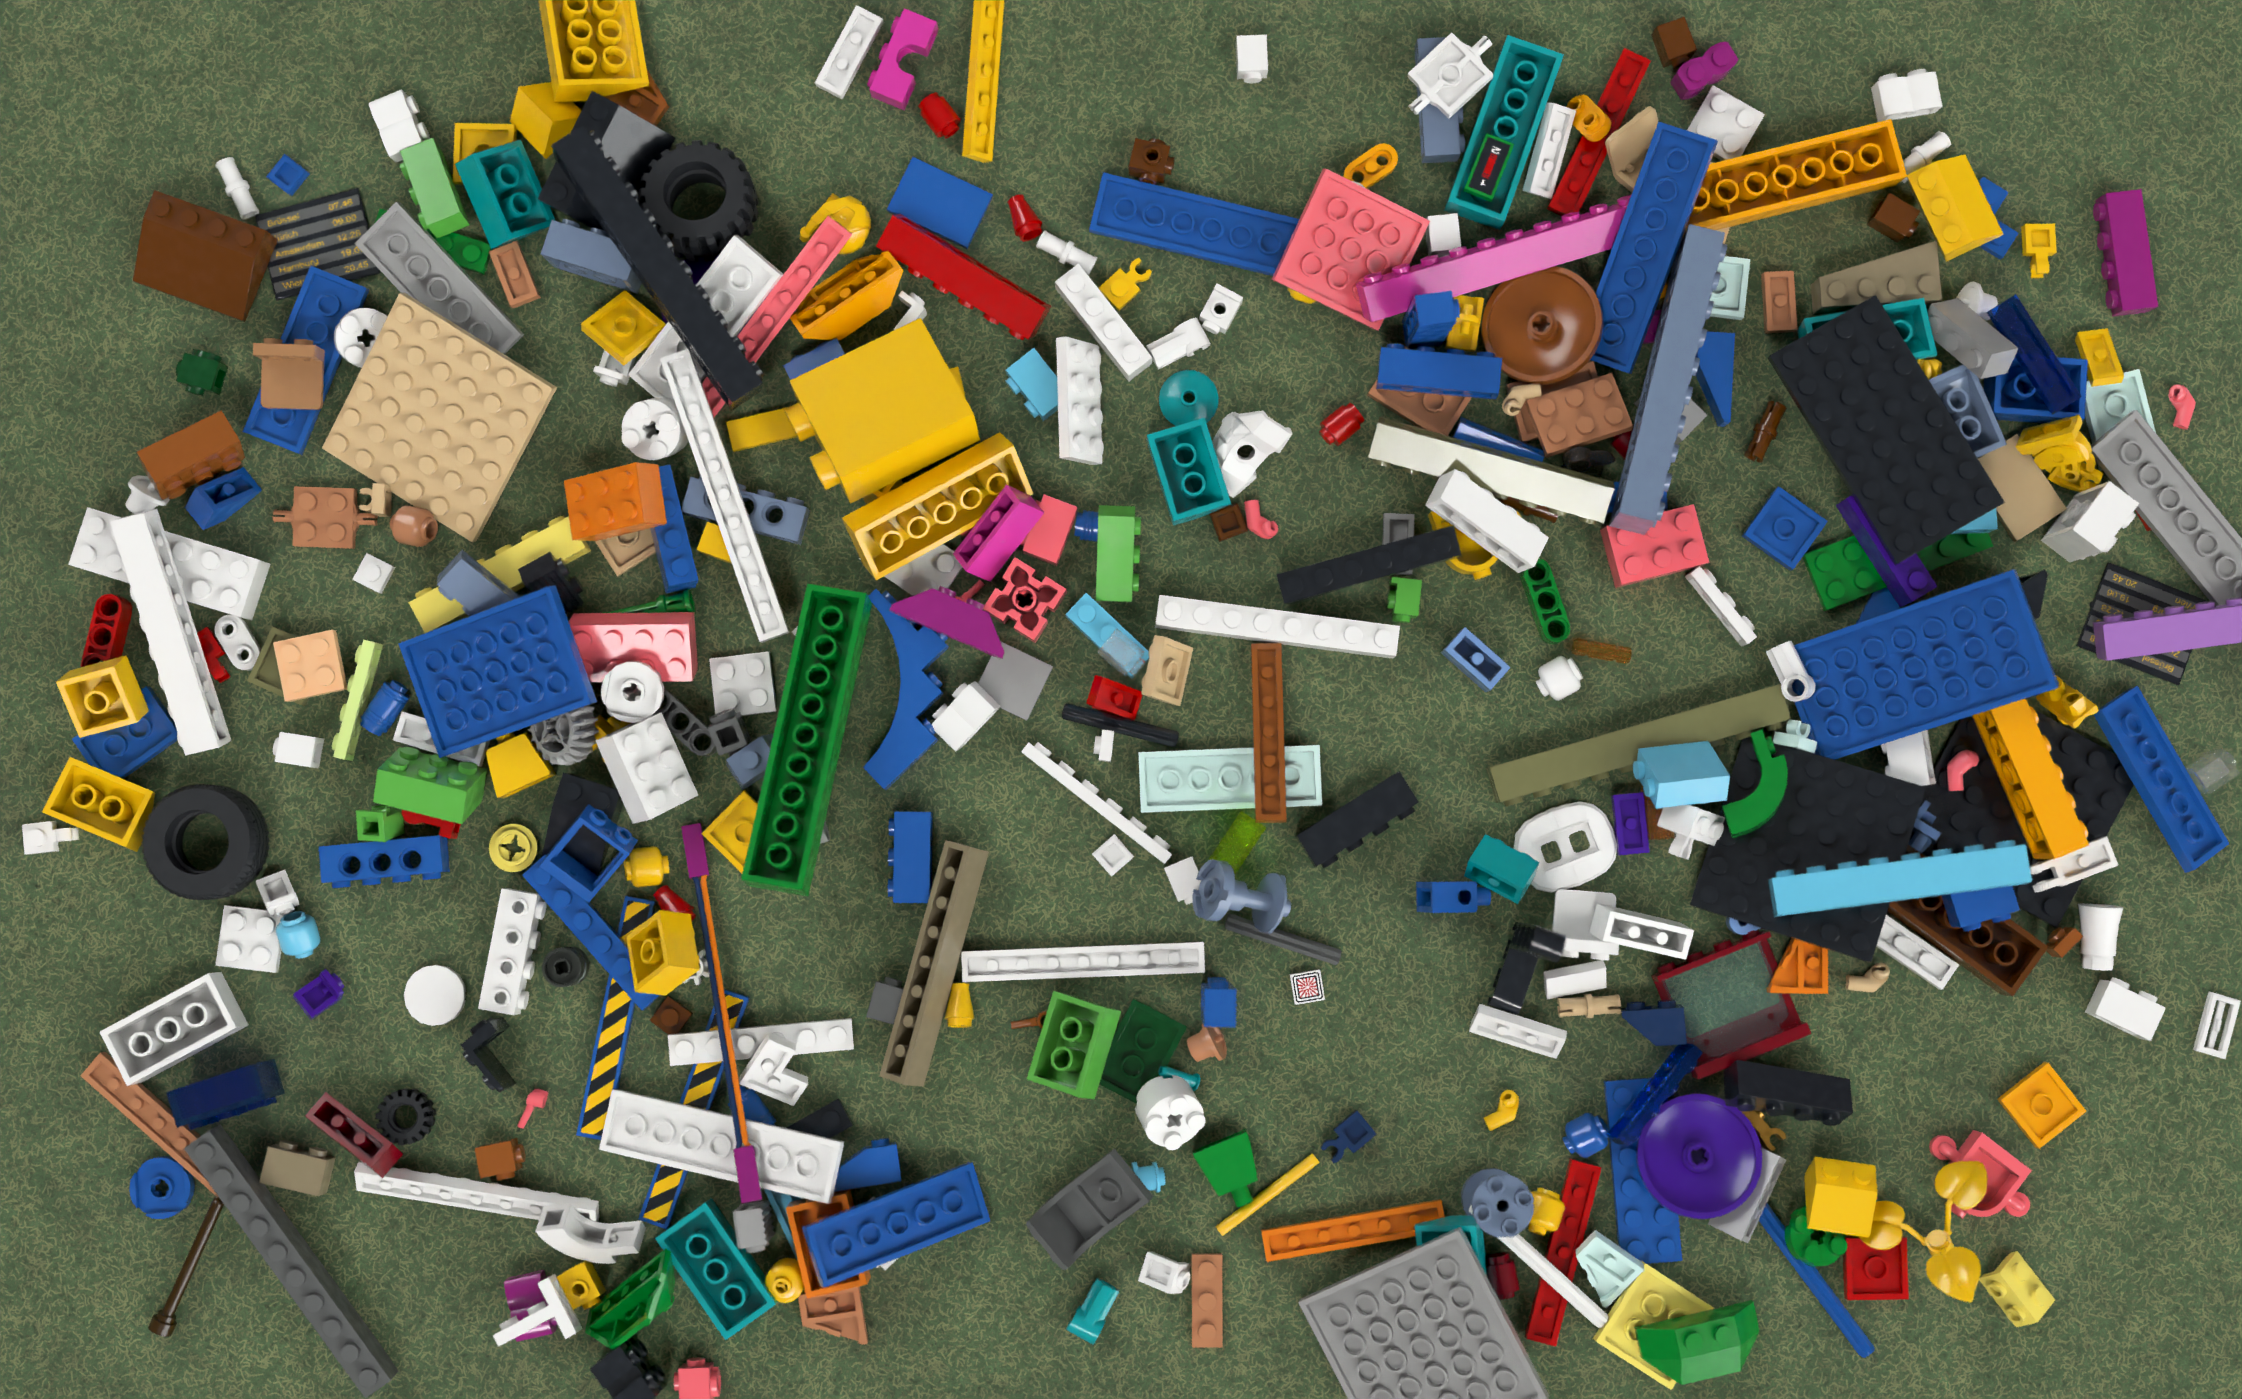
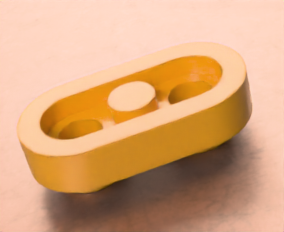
(1589, 118)
(1368, 166)

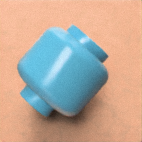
(298, 934)

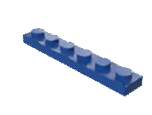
(590, 929)

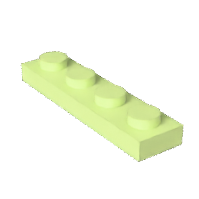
(360, 687)

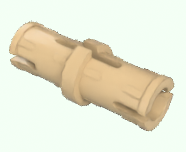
(1589, 1005)

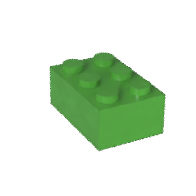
(430, 785)
(1073, 1045)

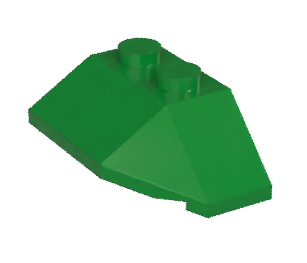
(633, 1302)
(1700, 1343)

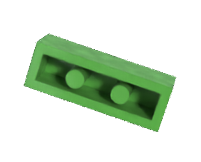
(433, 188)
(1117, 553)

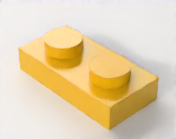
(2101, 355)

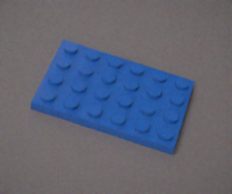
(497, 671)

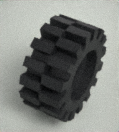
(388, 1122)

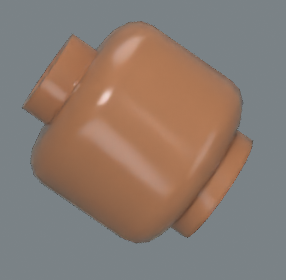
(413, 526)

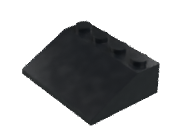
(625, 138)

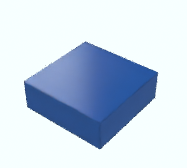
(288, 175)

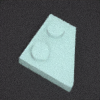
(1607, 1266)

